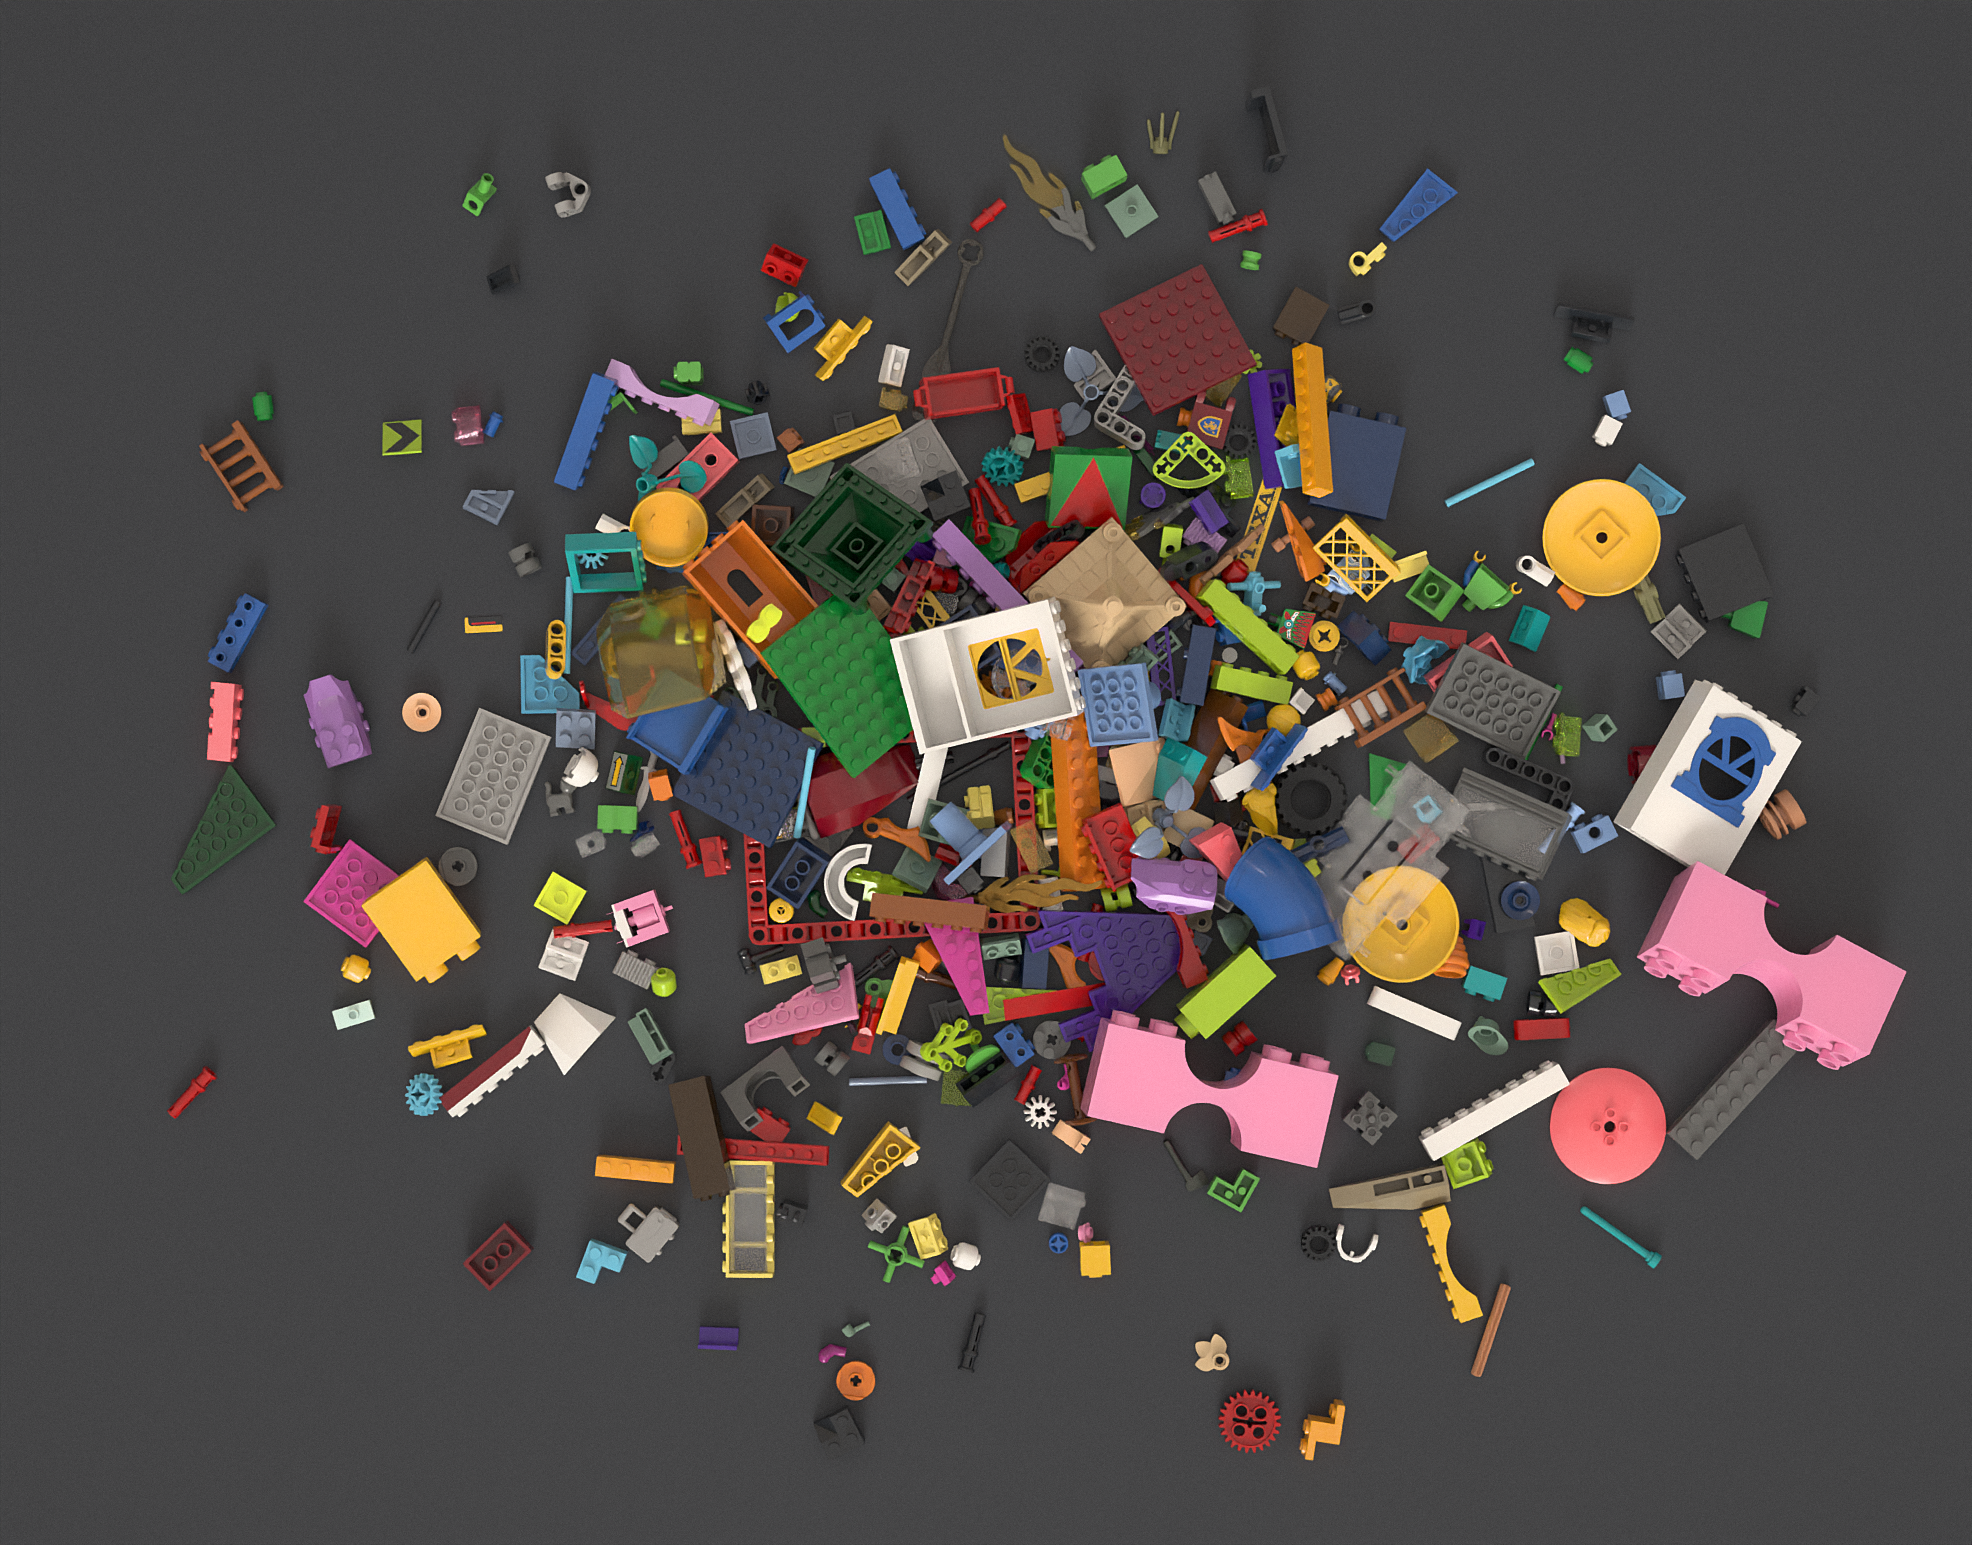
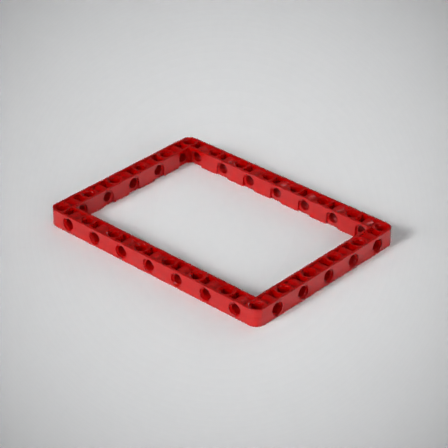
(861, 928)

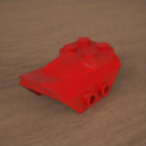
(1027, 565)

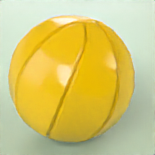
(1283, 718)

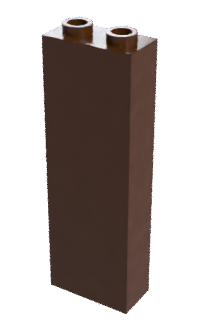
(1207, 736)

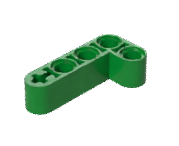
(1036, 764)

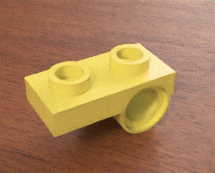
(1377, 254)
(780, 969)

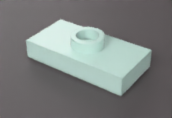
(353, 1014)

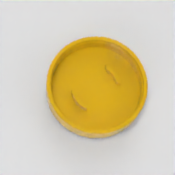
(670, 526)

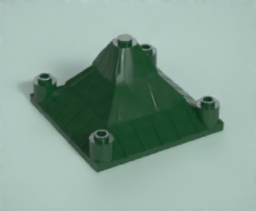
(852, 537)

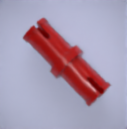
(988, 215)
(1028, 1084)

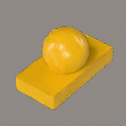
(824, 1118)

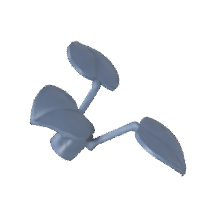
(1078, 365)
(1149, 842)

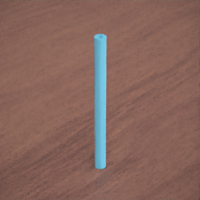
(1489, 482)
(568, 622)
(804, 792)

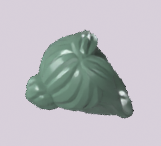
(1234, 930)

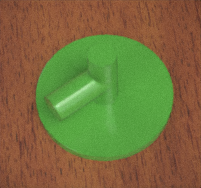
(980, 1056)

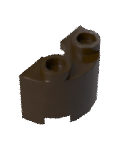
(1323, 601)

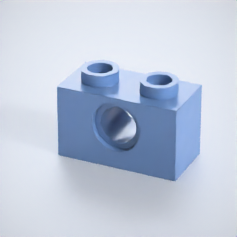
(1670, 685)
(1605, 833)

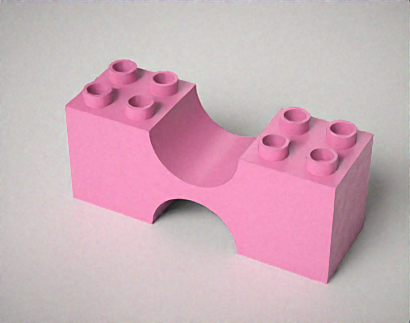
(1823, 999)
(1272, 1104)

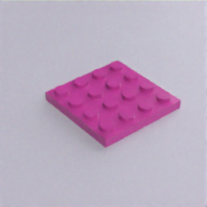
(344, 887)

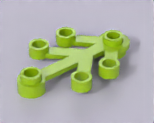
(930, 1050)

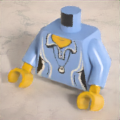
(1337, 584)

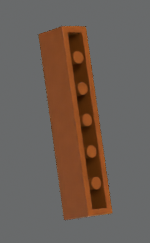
(929, 911)

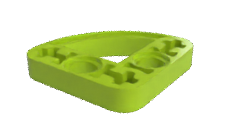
(1192, 450)

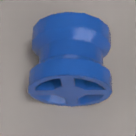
(1056, 1243)

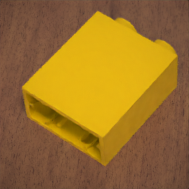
(423, 921)

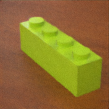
(1251, 684)

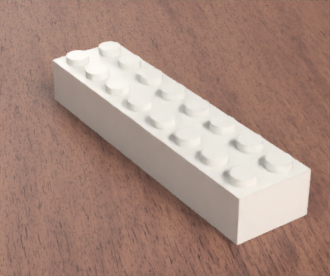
(1493, 1110)

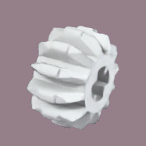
(1042, 1118)

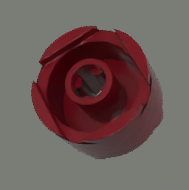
(1638, 759)

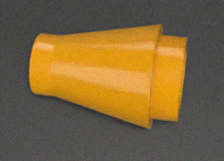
(1330, 971)

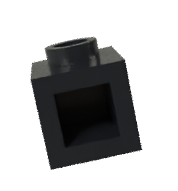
(1228, 812)

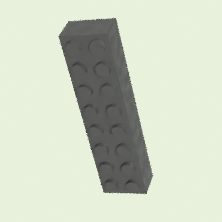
(1731, 1090)

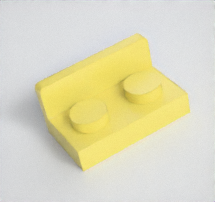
(928, 1236)

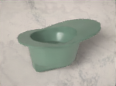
(1488, 1036)

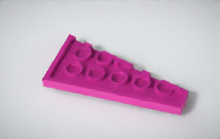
(964, 963)

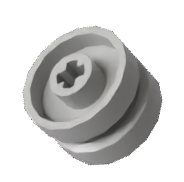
(918, 1065)

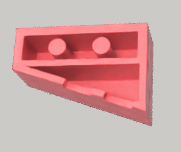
(1219, 848)

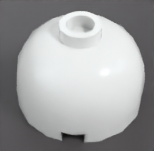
(581, 769)

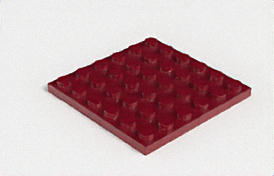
(1177, 339)

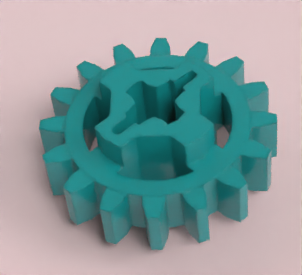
(1002, 466)

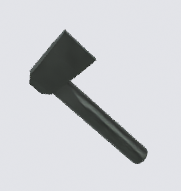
(1192, 1183)

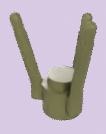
(1160, 145)

